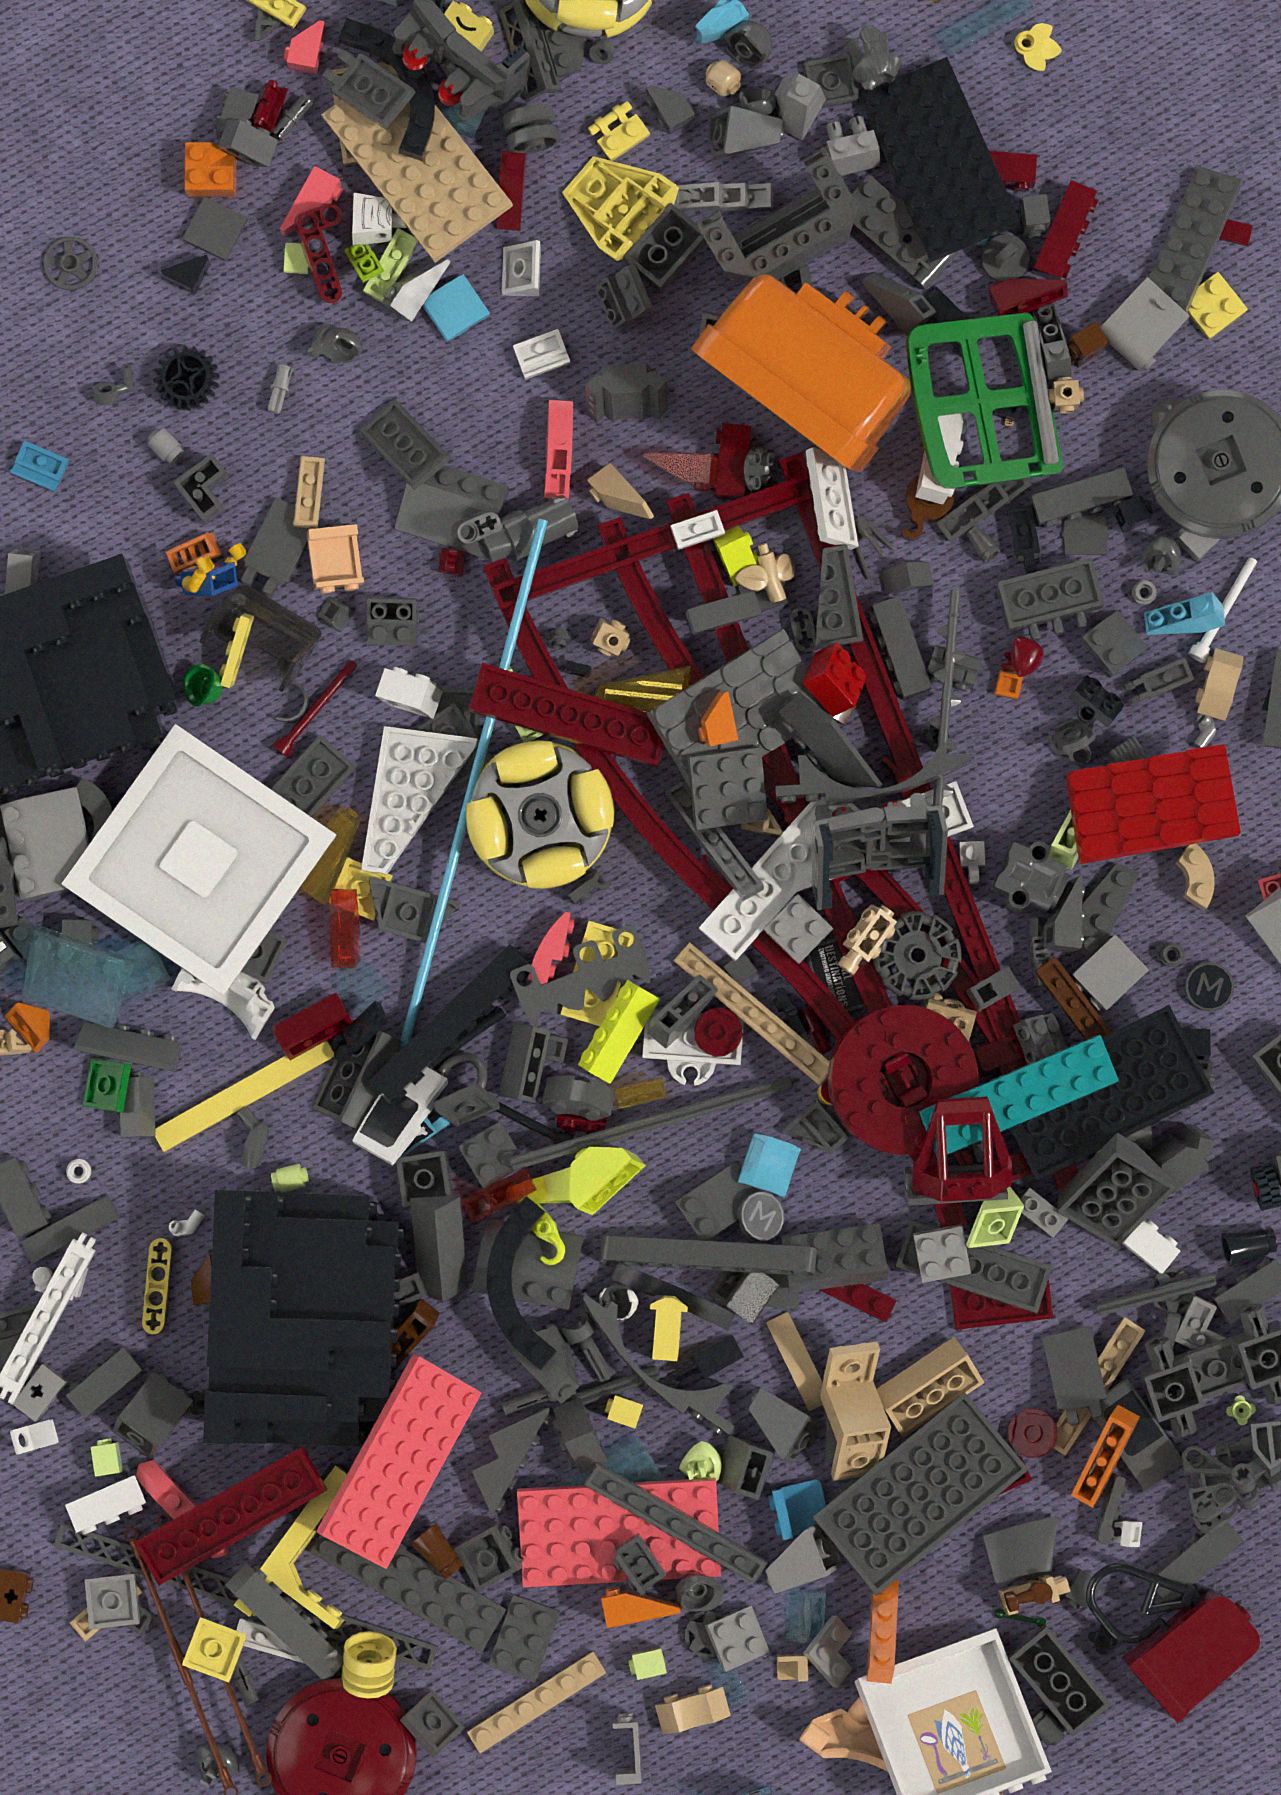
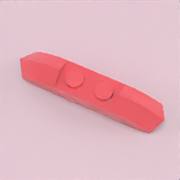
(167, 1492)

